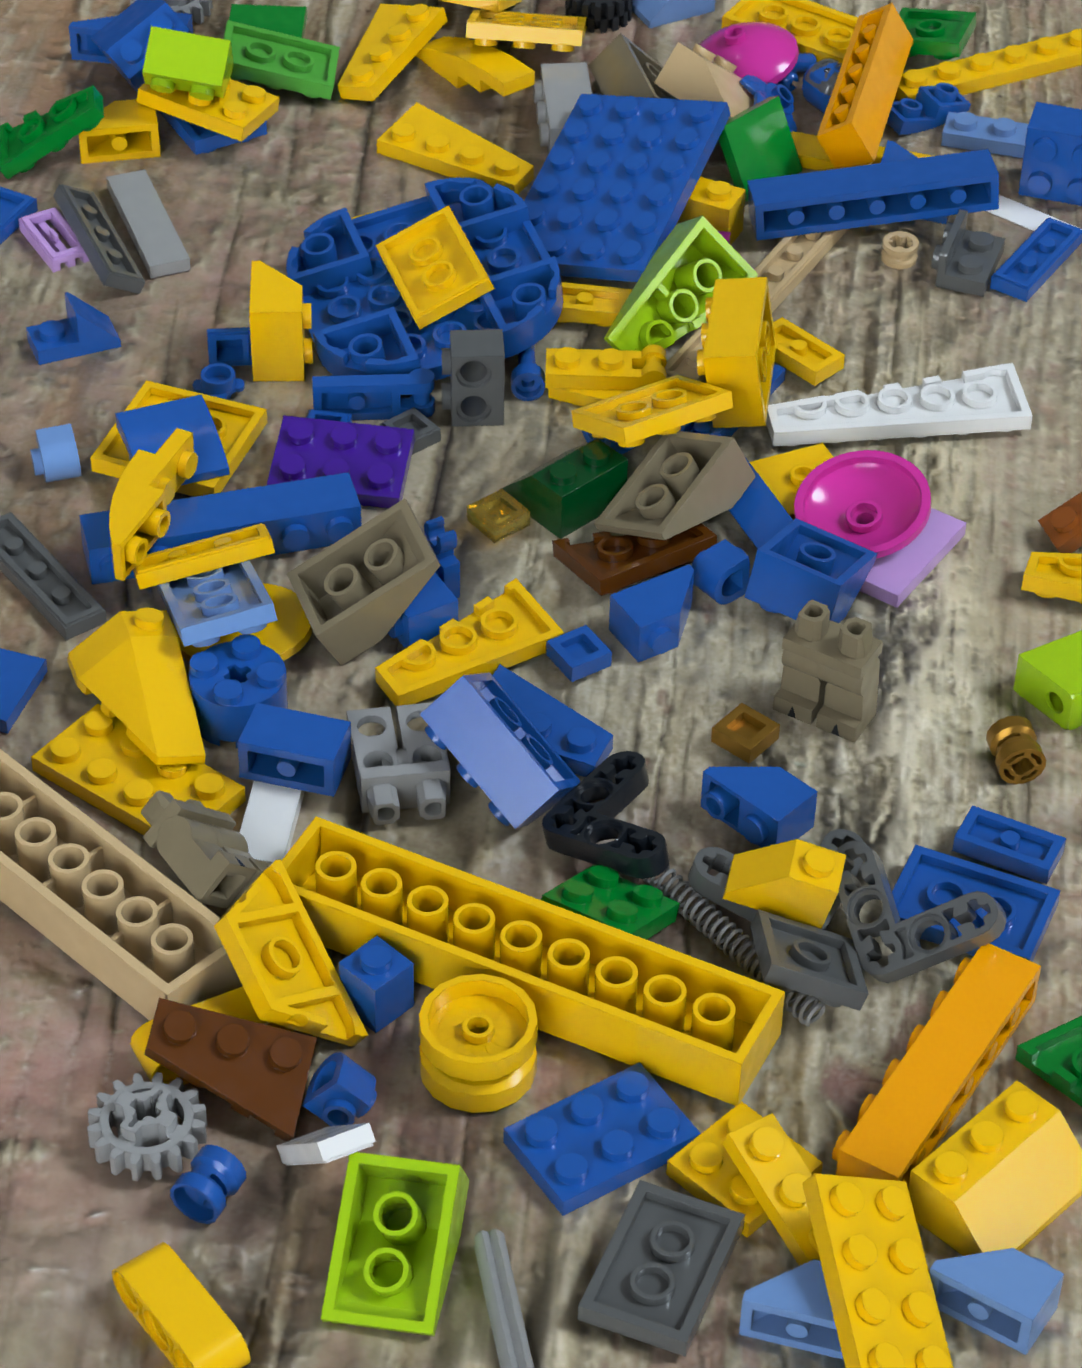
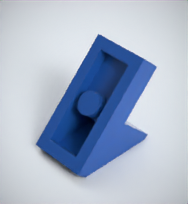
(79, 334)

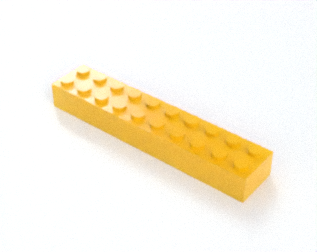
(583, 975)

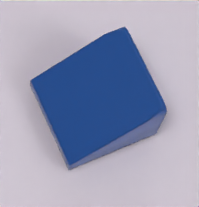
(229, 346)

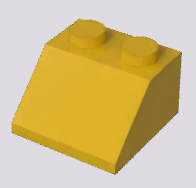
(278, 326)

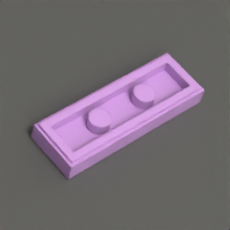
(900, 573)

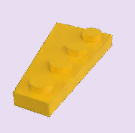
(387, 47)

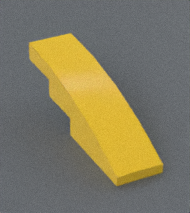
(479, 66)

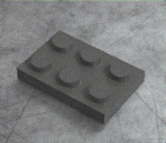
(661, 1267)

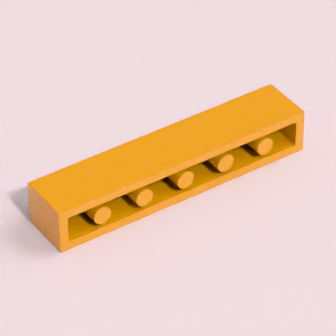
(865, 88)
(940, 1067)

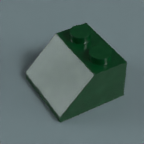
(572, 487)

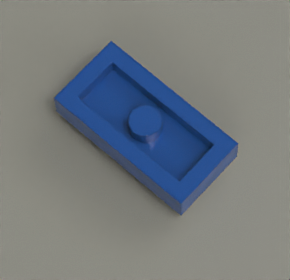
(1009, 844)

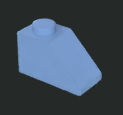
(999, 1294)
(792, 1311)

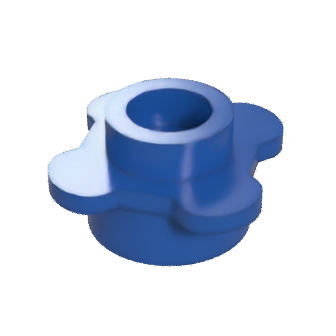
(218, 381)

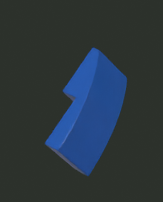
(927, 110)

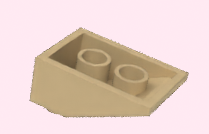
(695, 76)

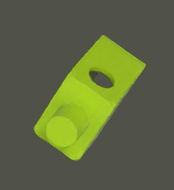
(1052, 680)

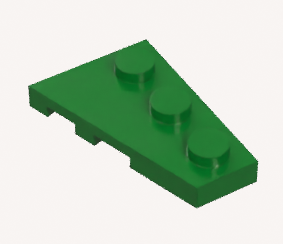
(50, 132)

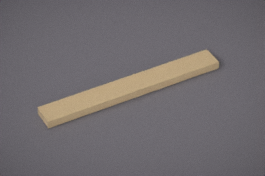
(784, 269)

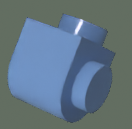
(56, 454)

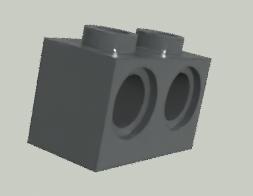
(476, 377)

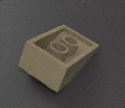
(679, 486)
(365, 581)

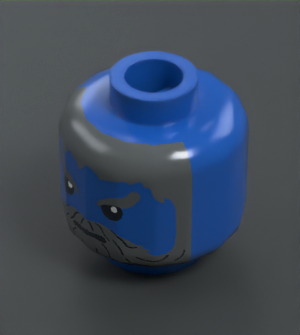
(819, 82)

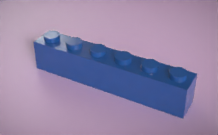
(873, 194)
(296, 514)

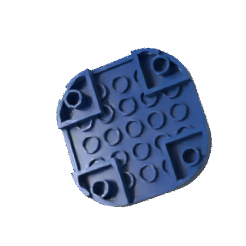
(360, 314)

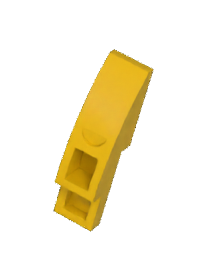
(142, 496)

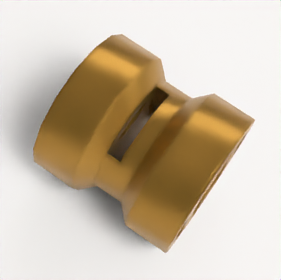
(1016, 749)

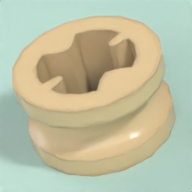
(900, 250)

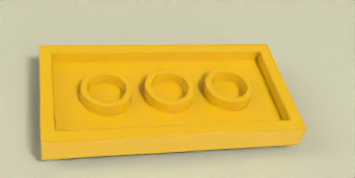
(814, 26)
(115, 776)
(876, 1273)

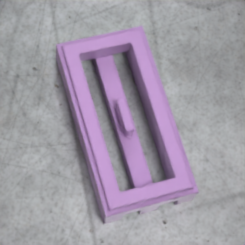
(47, 241)

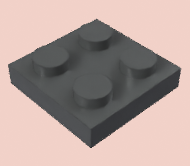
(808, 961)

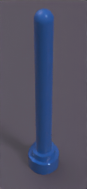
(527, 377)

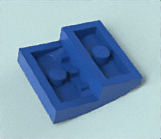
(152, 425)

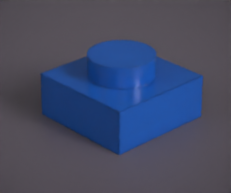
(579, 653)

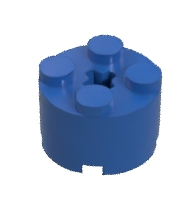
(229, 683)

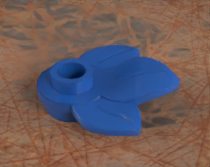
(763, 90)

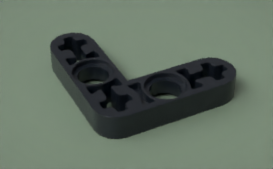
(577, 826)

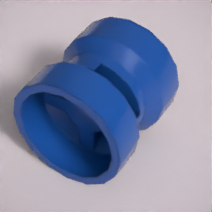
(204, 1189)

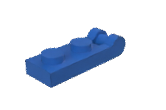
(375, 395)

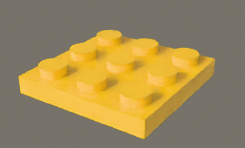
(526, 29)
(235, 423)

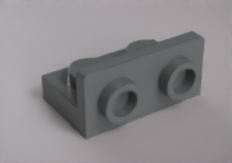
(966, 257)

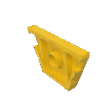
(286, 962)

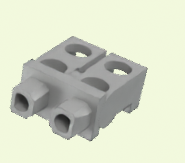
(402, 775)

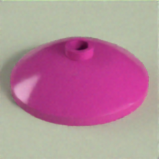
(756, 49)
(866, 500)

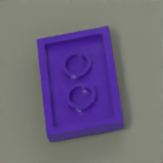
(372, 455)

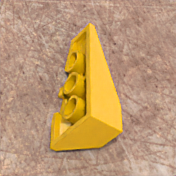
(142, 680)

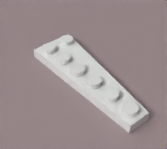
(975, 403)

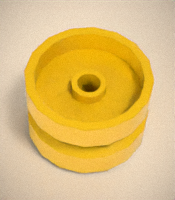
(478, 1043)

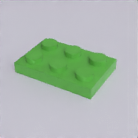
(282, 60)

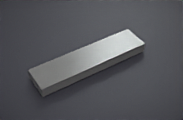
(148, 224)

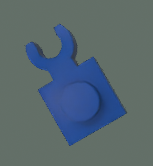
(443, 545)

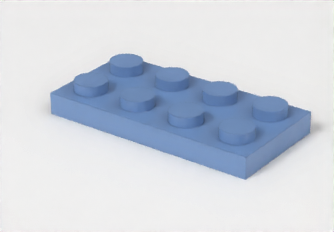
(218, 604)

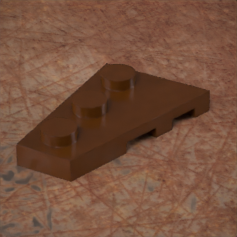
(240, 1060)

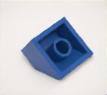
(127, 36)
(805, 566)

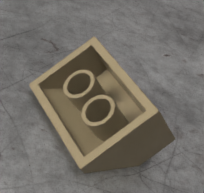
(626, 71)

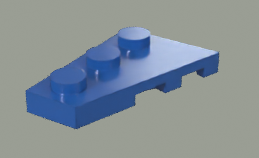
(571, 735)

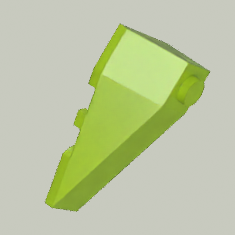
(675, 287)

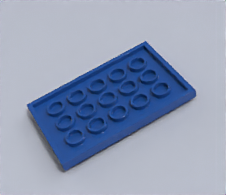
(621, 180)

